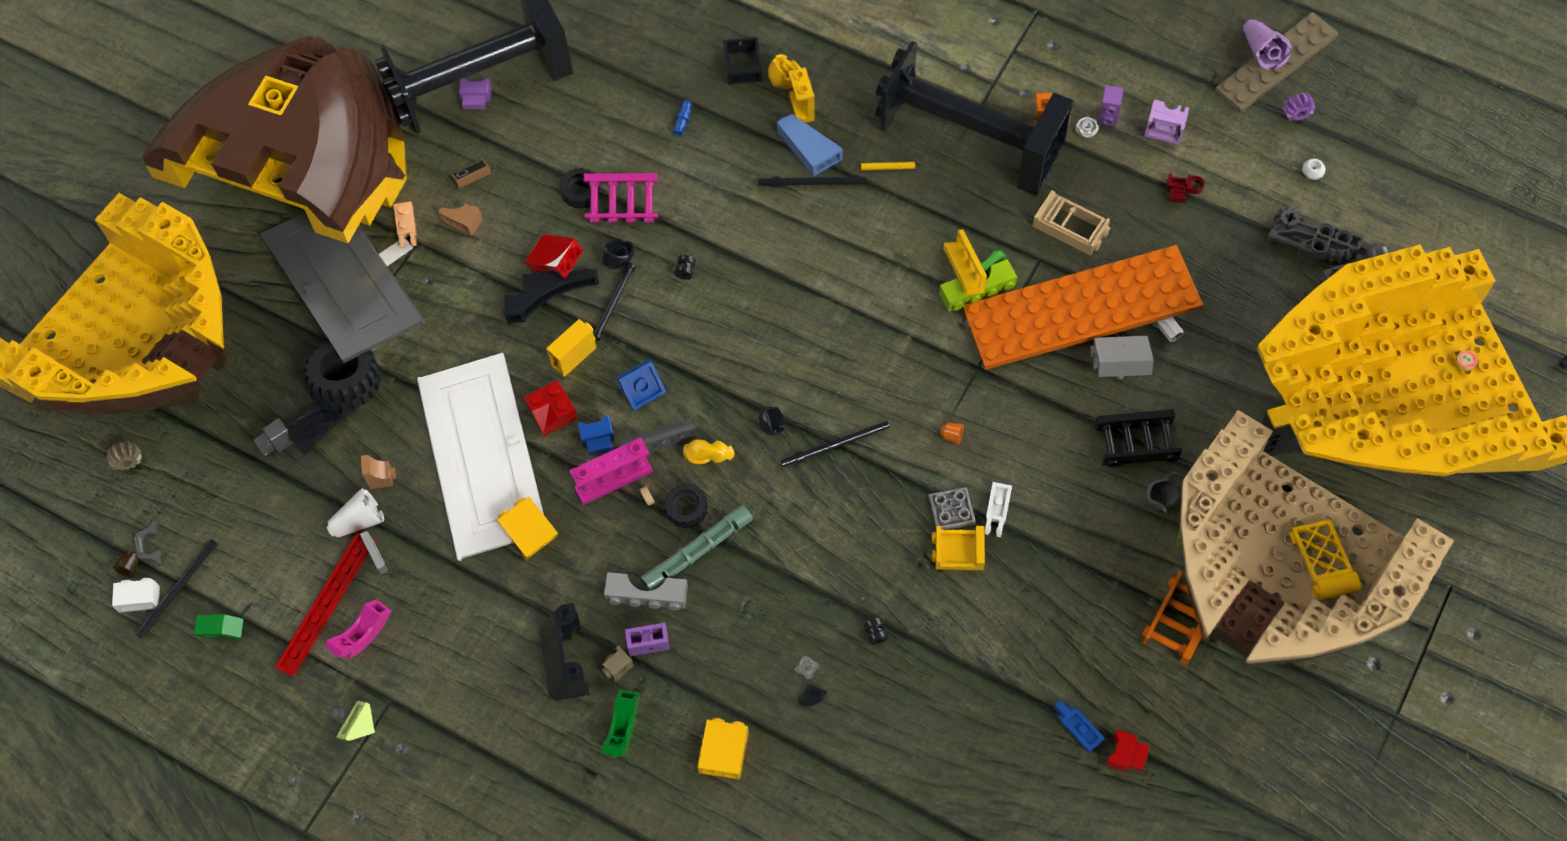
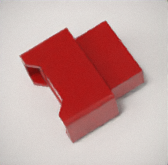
(1128, 753)

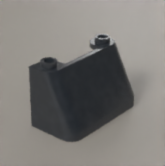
(562, 678)

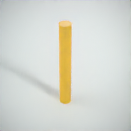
(888, 166)

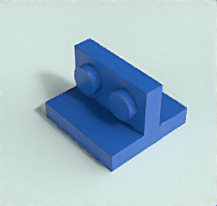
(640, 385)

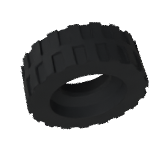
(568, 196)
(682, 491)

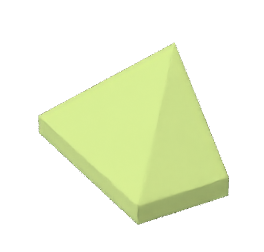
(358, 722)

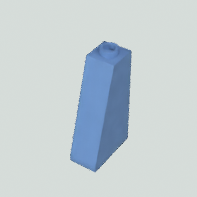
(809, 145)

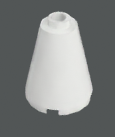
(355, 515)

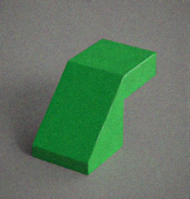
(218, 625)

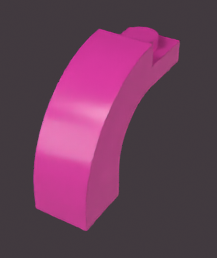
(361, 632)

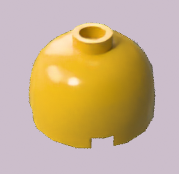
(779, 72)

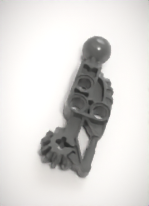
(1330, 246)

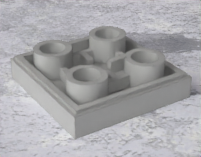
(952, 509)

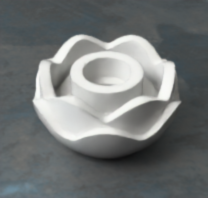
(1091, 125)
(1317, 172)

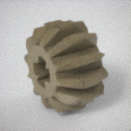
(124, 456)

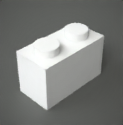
(135, 595)

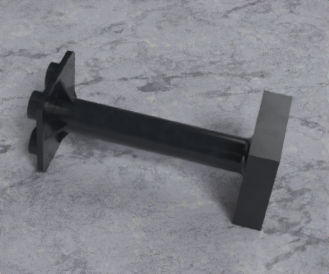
(540, 32)
(1039, 143)

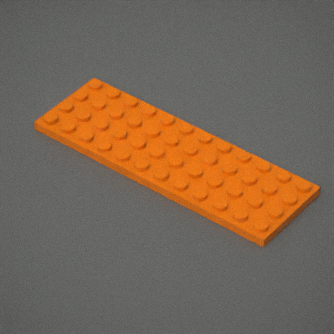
(1082, 307)

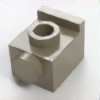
(616, 664)

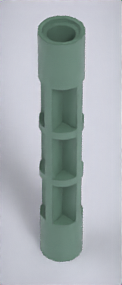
(706, 541)

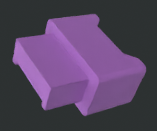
(475, 93)

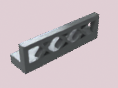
(665, 436)

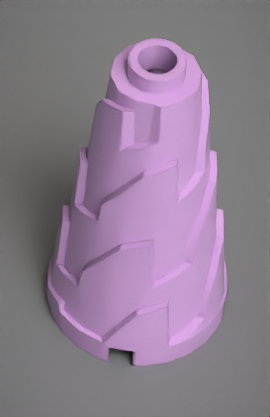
(1268, 46)

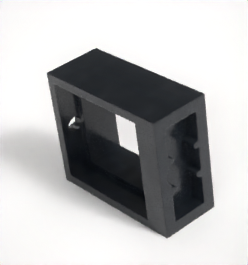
(743, 74)

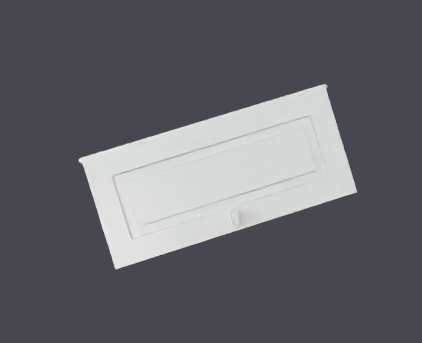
(477, 450)

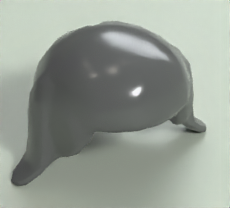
(1162, 493)

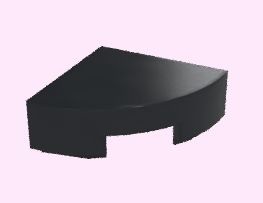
(813, 696)

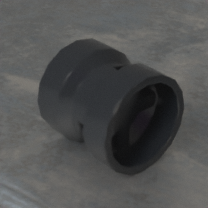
(685, 266)
(875, 631)

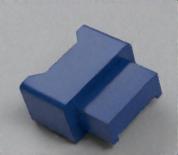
(597, 436)

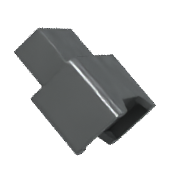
(275, 437)

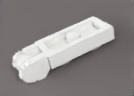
(998, 506)

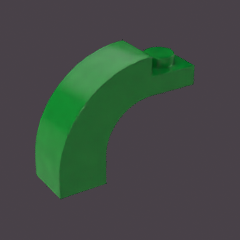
(622, 724)

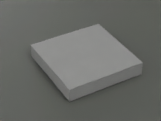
(374, 552)

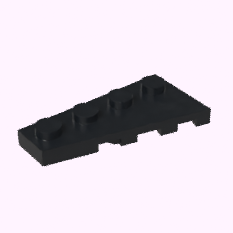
(313, 426)

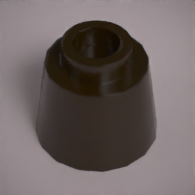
(127, 564)

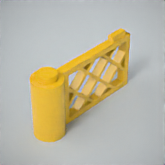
(1327, 584)

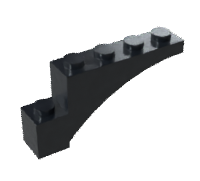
(541, 288)

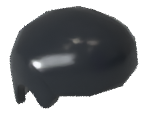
(771, 420)

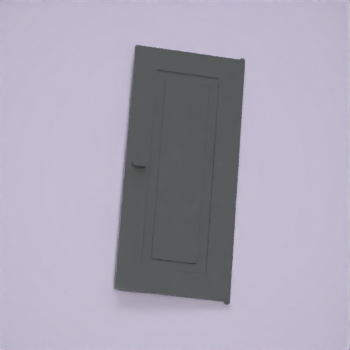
(343, 286)

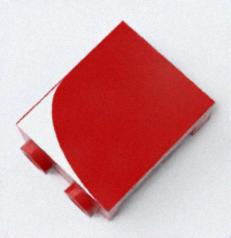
(554, 254)

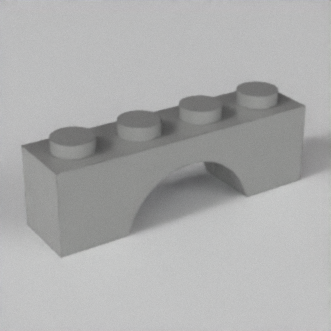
(669, 594)

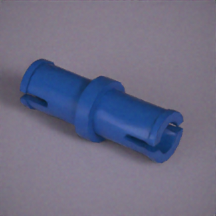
(682, 118)

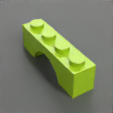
(1000, 278)

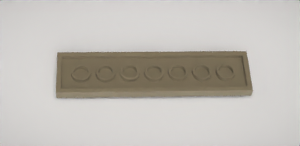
(1254, 81)

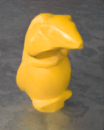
(702, 452)

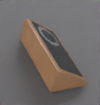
(471, 173)

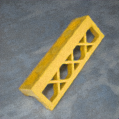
(966, 264)

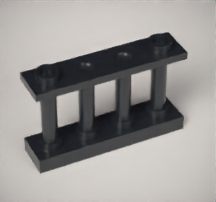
(1134, 420)

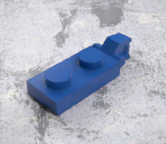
(1078, 726)

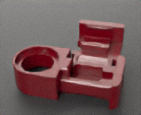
(1181, 186)

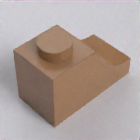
(463, 219)
(377, 473)

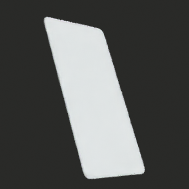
(394, 252)

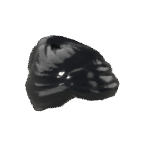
(617, 253)

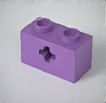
(1110, 105)
(647, 639)

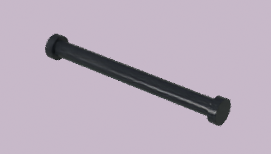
(630, 267)

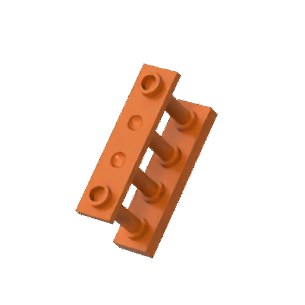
(1193, 634)

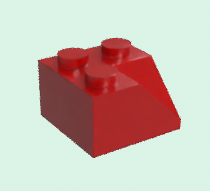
(550, 408)

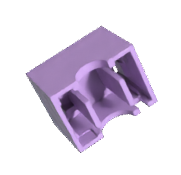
(1166, 123)

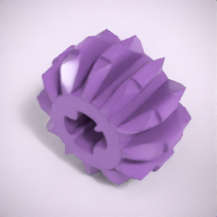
(1299, 107)

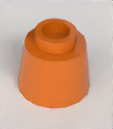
(952, 432)

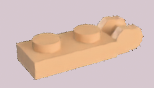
(405, 223)

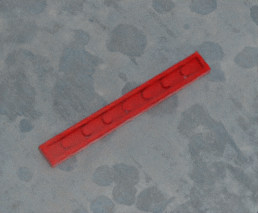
(323, 606)

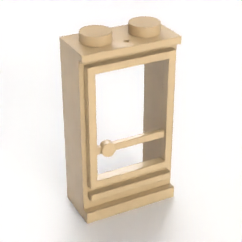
(1046, 214)

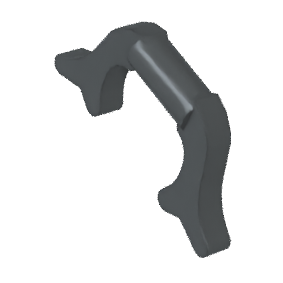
(138, 539)

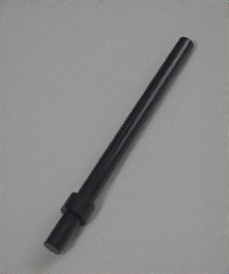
(776, 181)
(800, 456)
(152, 619)

